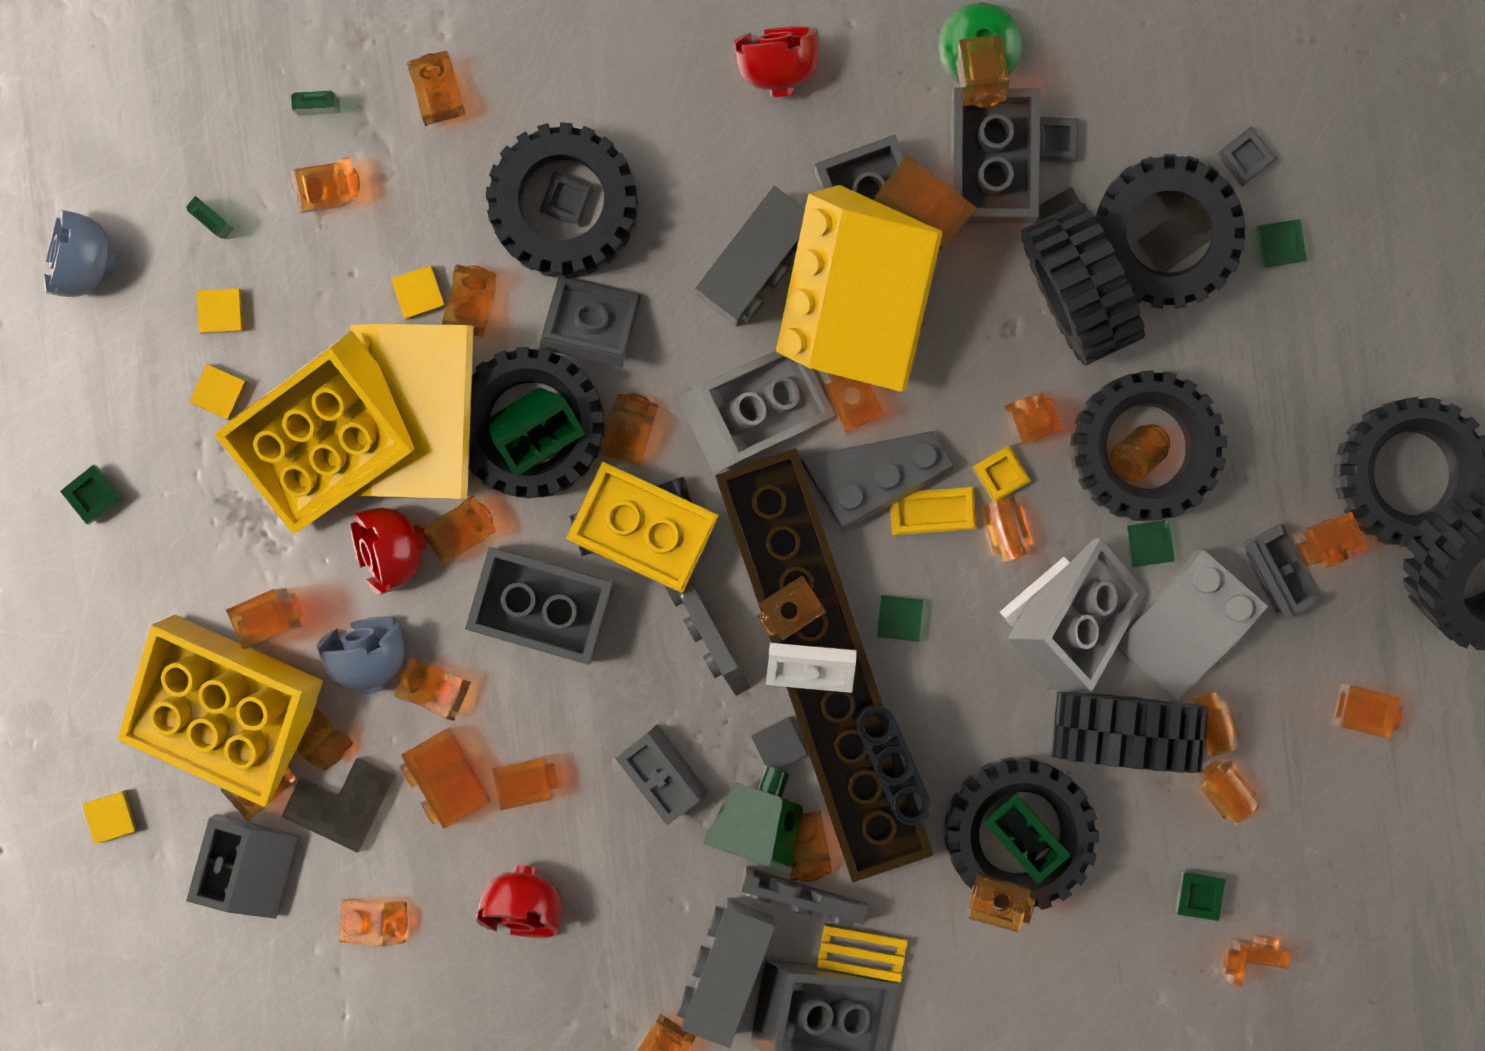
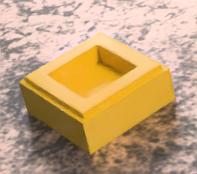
(418, 292)
(220, 310)
(217, 392)
(1001, 473)
(109, 817)

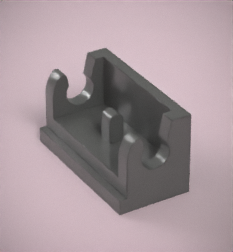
(1280, 572)
(661, 775)

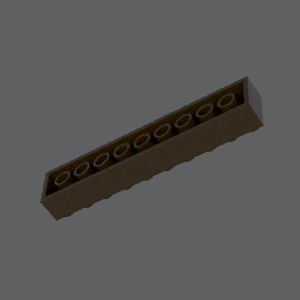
(779, 543)

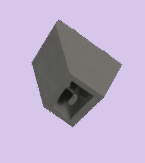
(242, 867)

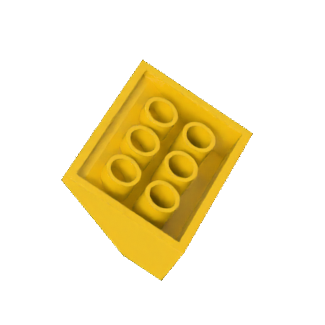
(858, 289)
(431, 386)
(319, 434)
(218, 708)

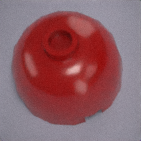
(778, 58)
(387, 546)
(521, 903)

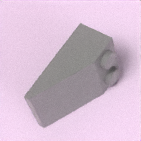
(754, 409)
(1078, 619)
(1190, 624)

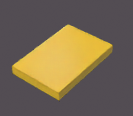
(642, 527)

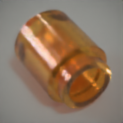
(1140, 452)
(1006, 529)
(1221, 724)
(1228, 791)

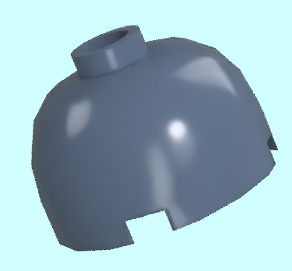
(77, 256)
(364, 656)

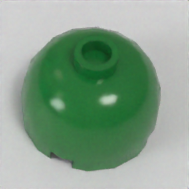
(979, 21)

